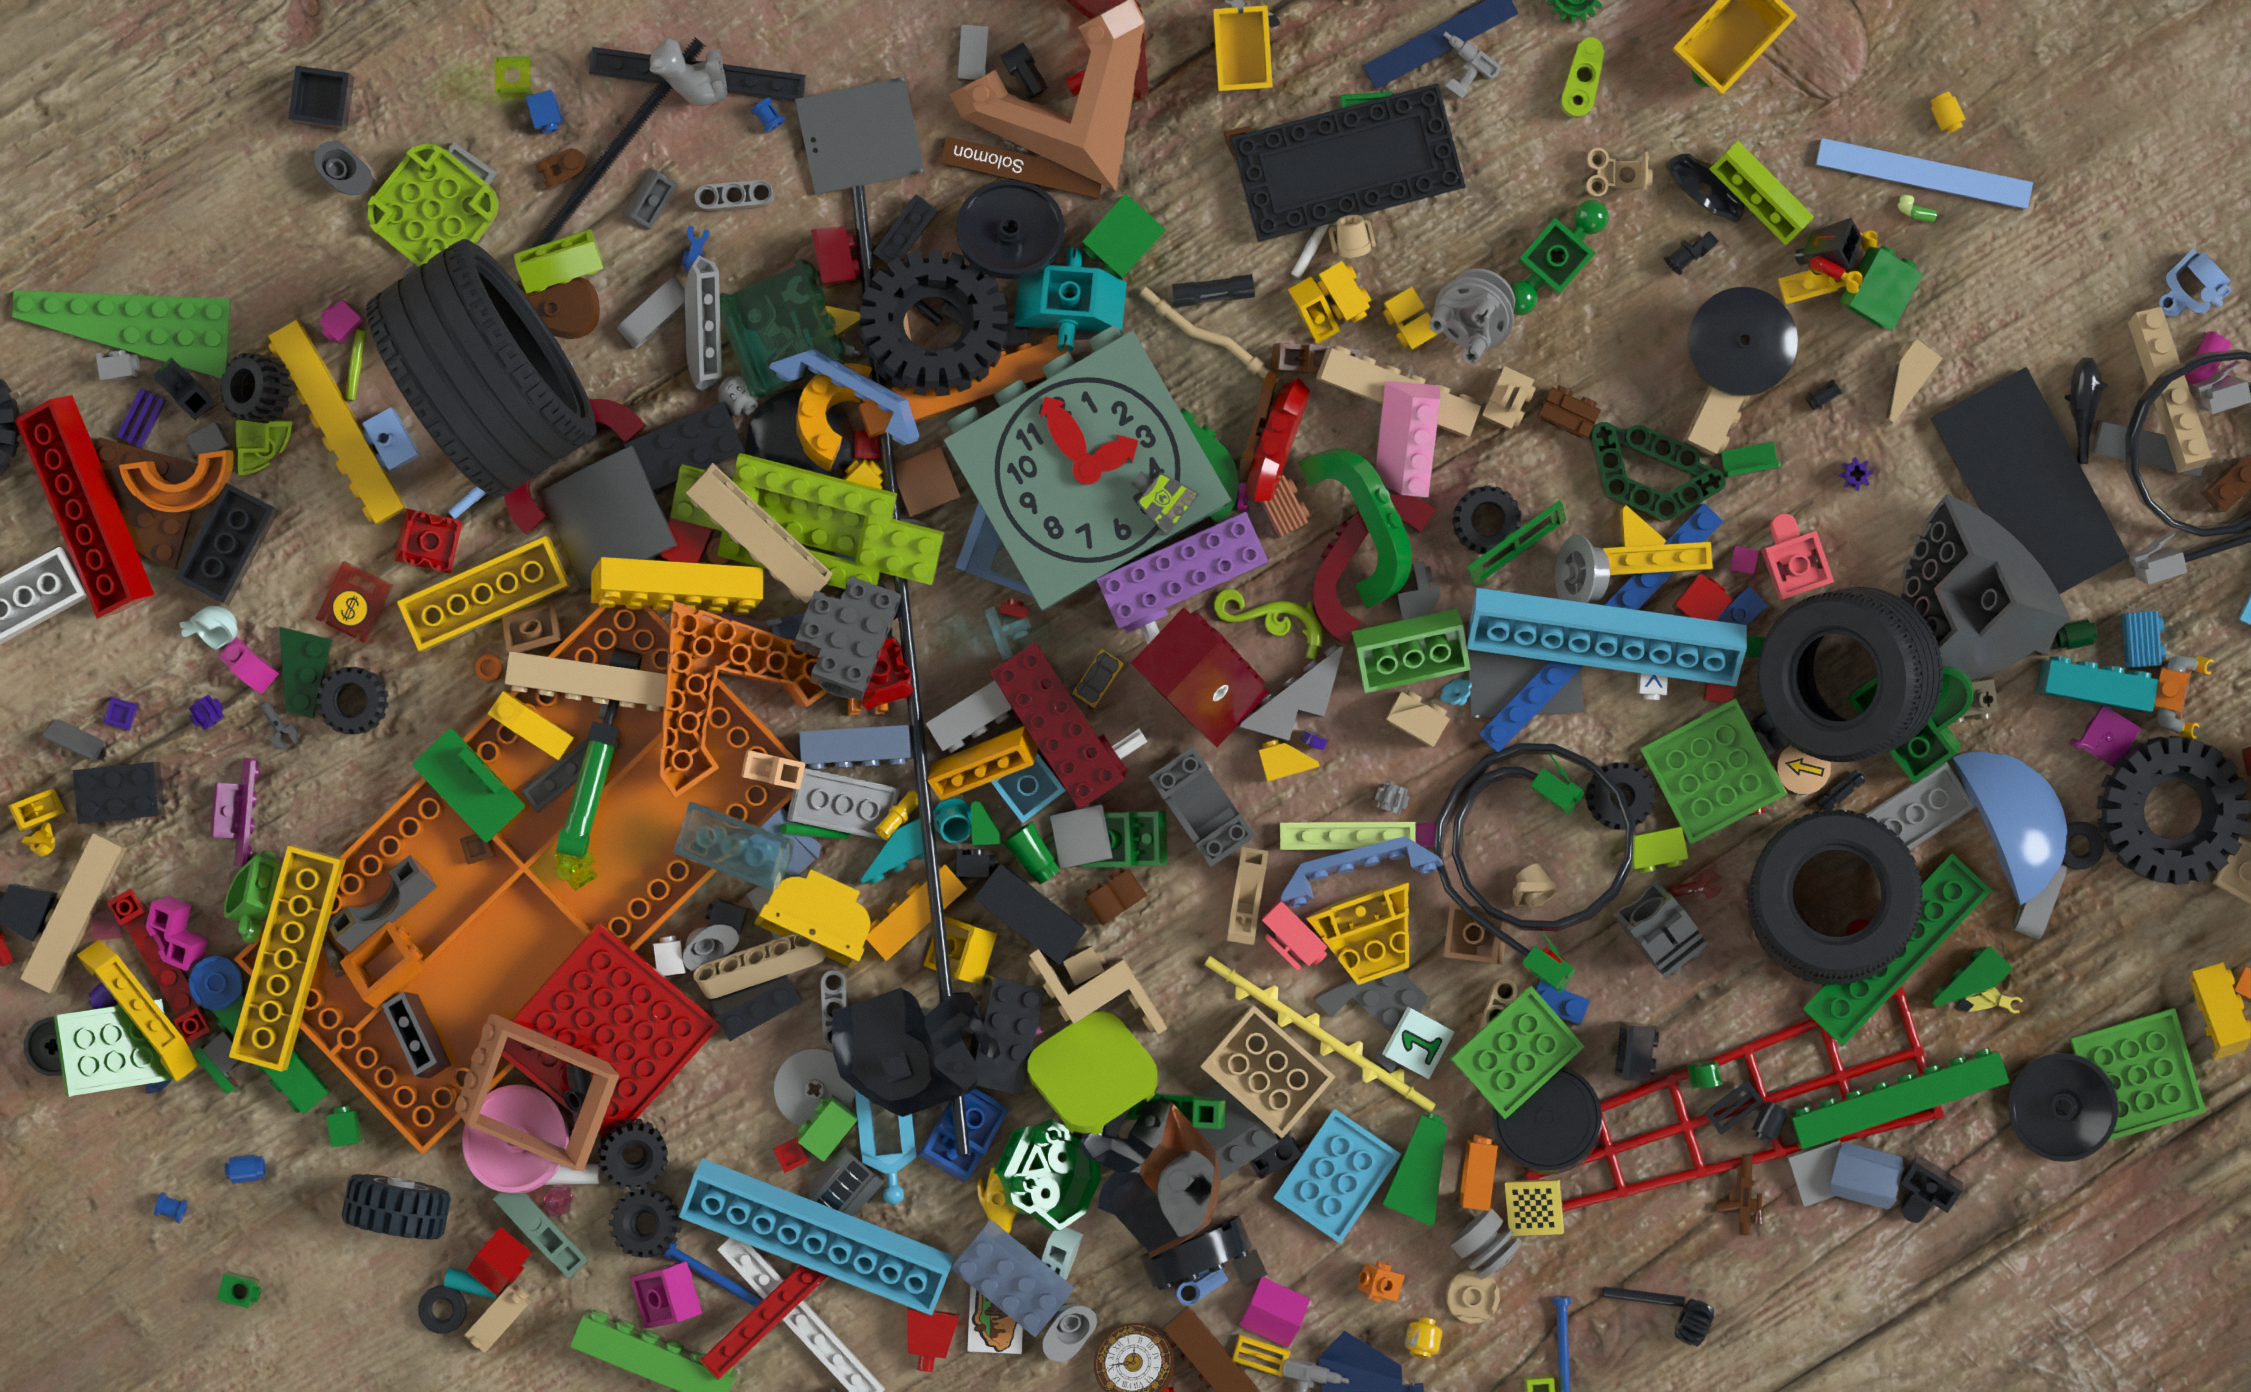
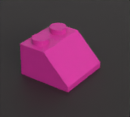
(666, 1295)

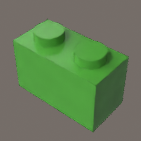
(826, 1127)

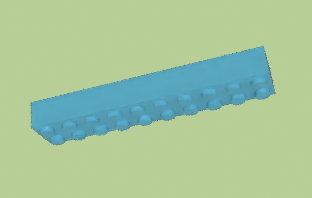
(1606, 637)
(816, 1236)

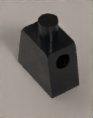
(25, 909)

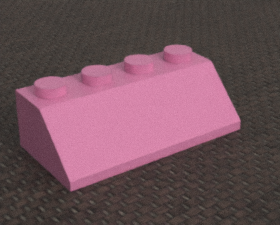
(1408, 437)

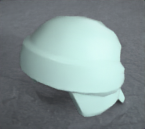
(213, 624)

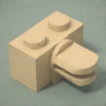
(1507, 399)

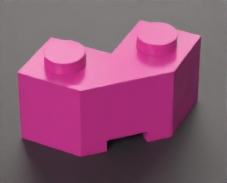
(168, 925)

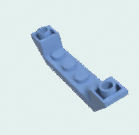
(902, 422)
(1299, 887)

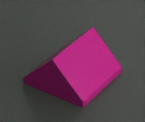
(1275, 1312)

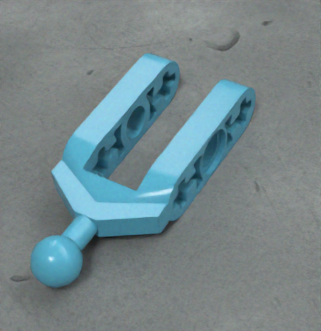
(890, 1162)

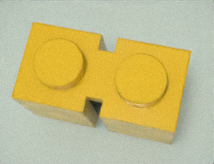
(1402, 308)

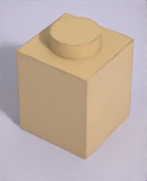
(1085, 964)

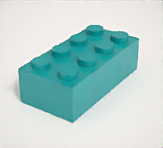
(2097, 686)

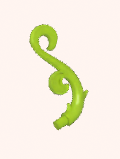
(1306, 614)

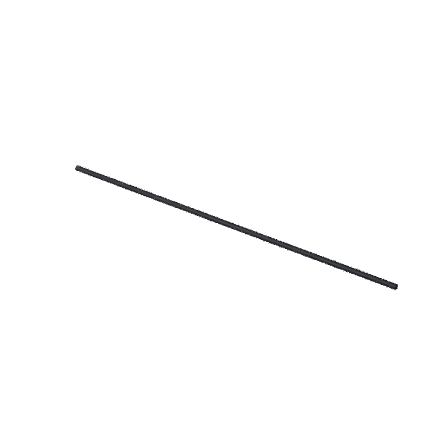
(913, 700)

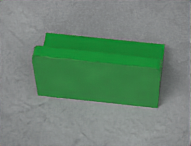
(1749, 460)

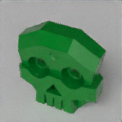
(1067, 1183)

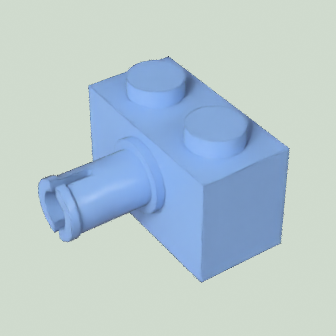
(390, 439)

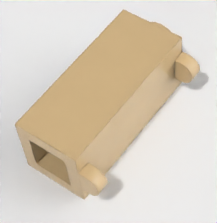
(498, 1317)

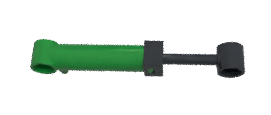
(601, 745)

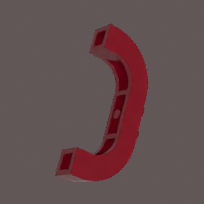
(613, 414)
(1336, 558)

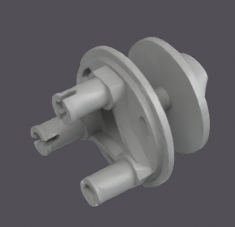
(1475, 312)

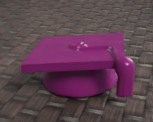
(2107, 735)

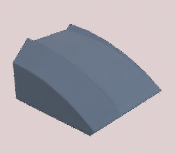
(805, 847)
(1867, 1175)

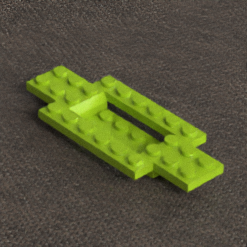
(827, 516)

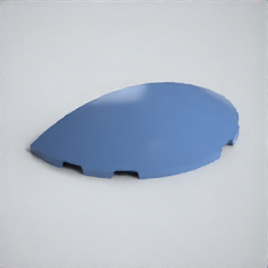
(2020, 817)

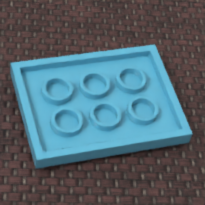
(1337, 1175)

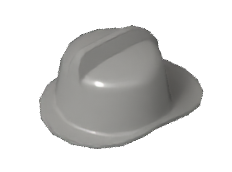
(709, 944)
(1068, 1331)

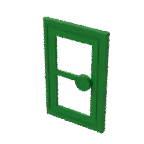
(1557, 518)

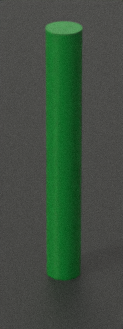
(814, 831)

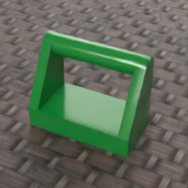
(983, 827)

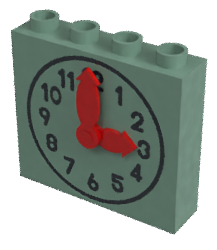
(1063, 460)

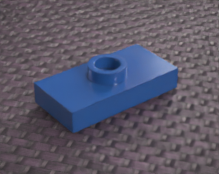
(1743, 608)

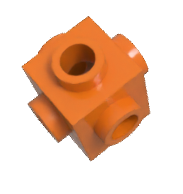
(1380, 1282)

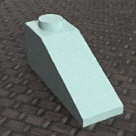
(1062, 1251)

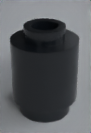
(1769, 1122)

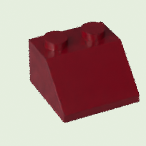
(835, 256)

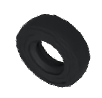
(2096, 846)
(442, 1326)

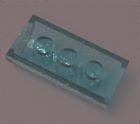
(734, 846)

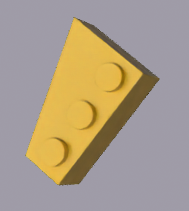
(2221, 1010)

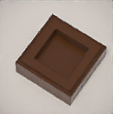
(476, 849)

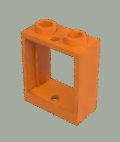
(396, 978)
(1478, 1173)

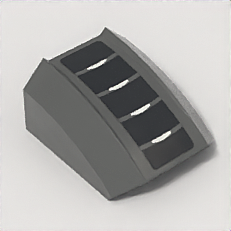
(844, 1183)

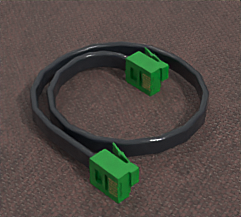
(1561, 797)

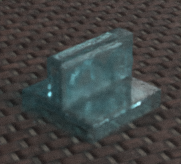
(1015, 630)

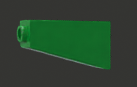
(1418, 1174)

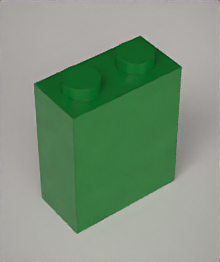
(1123, 237)
(1884, 288)

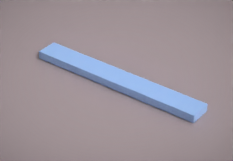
(1924, 173)

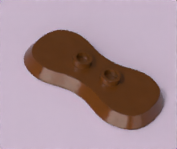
(567, 308)

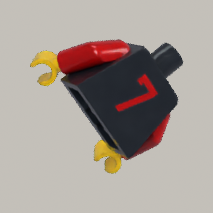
(1834, 250)

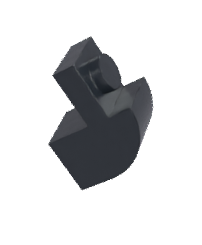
(183, 388)

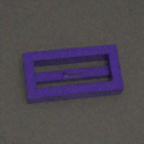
(131, 414)

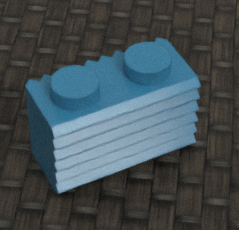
(2142, 639)

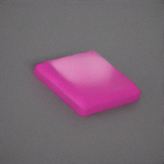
(1744, 560)
(1425, 834)

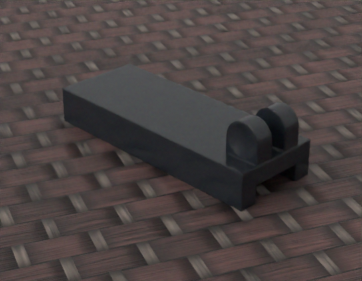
(906, 230)

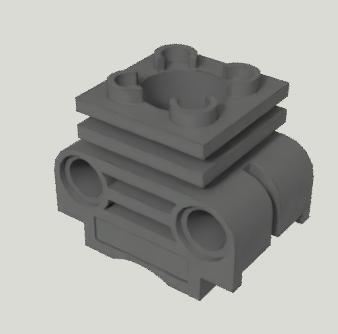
(1661, 930)

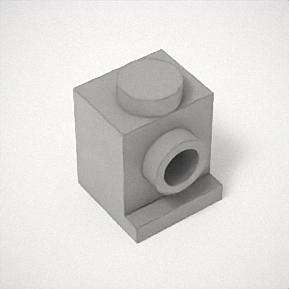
(117, 366)

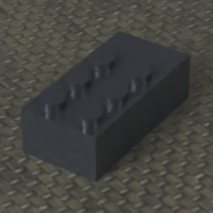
(692, 441)
(227, 544)
(1011, 1015)

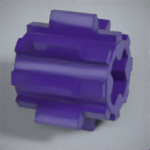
(1859, 468)
(206, 712)

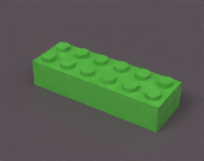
(646, 1354)

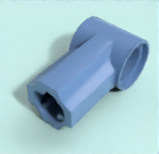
(1203, 1285)

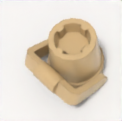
(1352, 236)
(1535, 886)

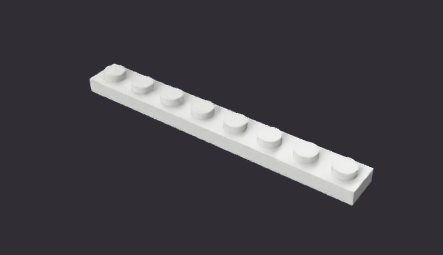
(802, 1319)

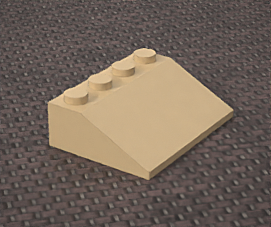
(1267, 1071)

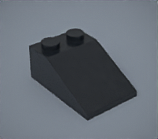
(1635, 1051)

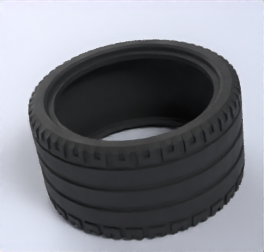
(480, 368)

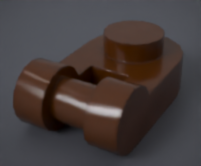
(571, 163)

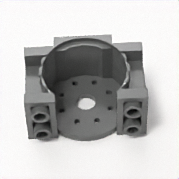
(1201, 806)

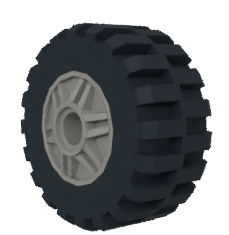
(396, 1206)

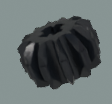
(1694, 1322)

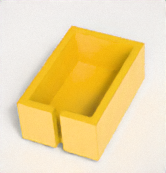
(1242, 48)

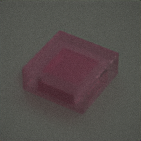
(106, 926)

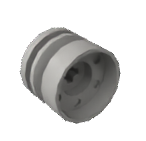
(1486, 1244)

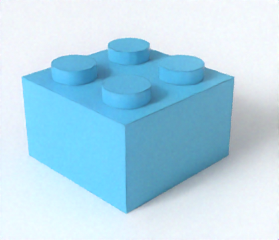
(1029, 789)

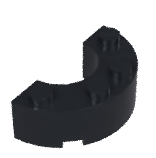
(1198, 1254)

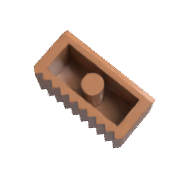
(1284, 510)

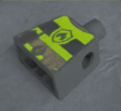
(1164, 499)

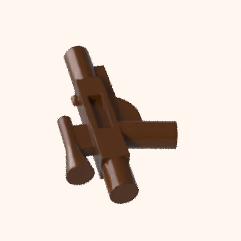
(1741, 1198)

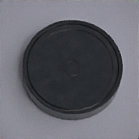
(1553, 1126)

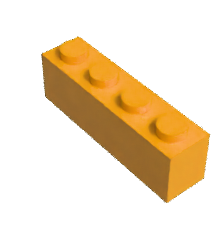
(982, 763)
(912, 915)

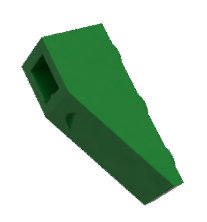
(1979, 977)

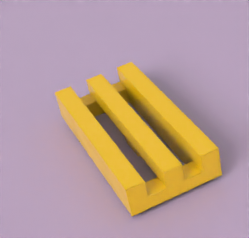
(1239, 1348)

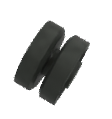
(41, 1049)

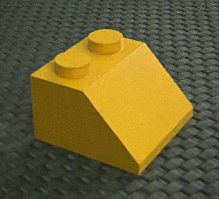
(967, 950)

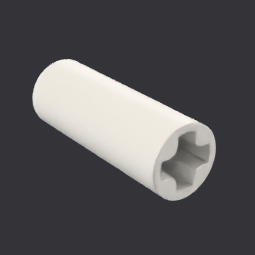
(566, 1176)

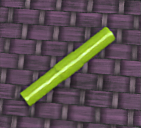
(355, 365)

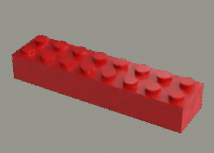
(84, 506)

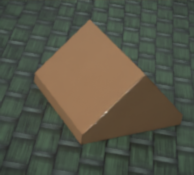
(532, 628)

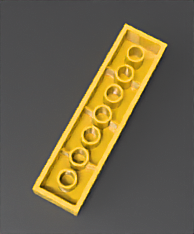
(287, 958)

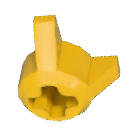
(42, 841)

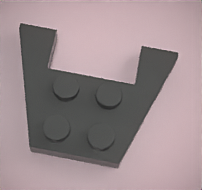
(1382, 998)

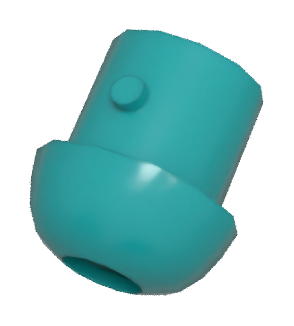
(953, 820)

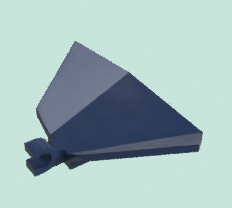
(1364, 1367)

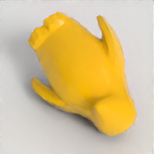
(994, 1202)

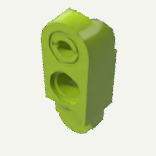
(1587, 57)

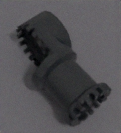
(1686, 253)

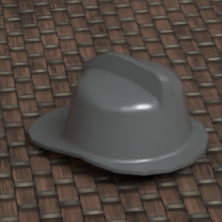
(342, 169)

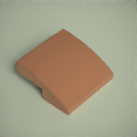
(925, 481)

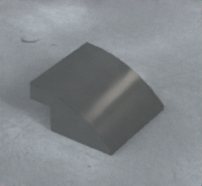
(607, 514)

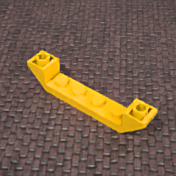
(140, 1007)

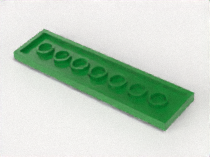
(1947, 901)

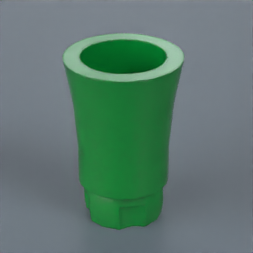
(1032, 852)

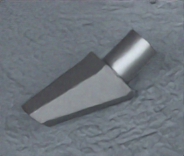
(333, 957)

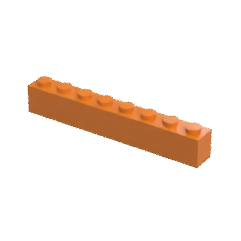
(1021, 365)

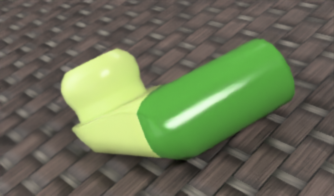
(1916, 212)

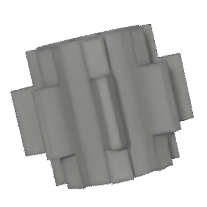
(1392, 798)

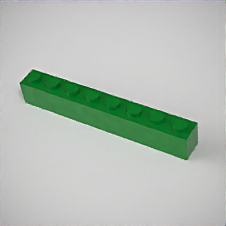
(1899, 1098)

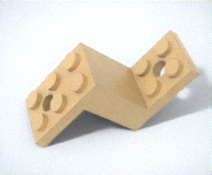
(1097, 991)

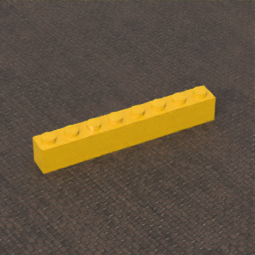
(337, 422)

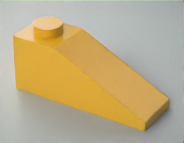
(530, 725)

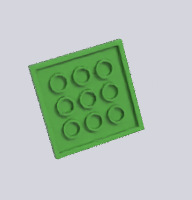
(1713, 771)
(2148, 1069)

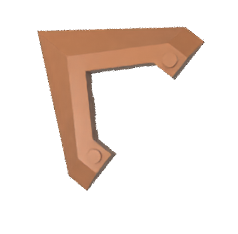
(1095, 134)

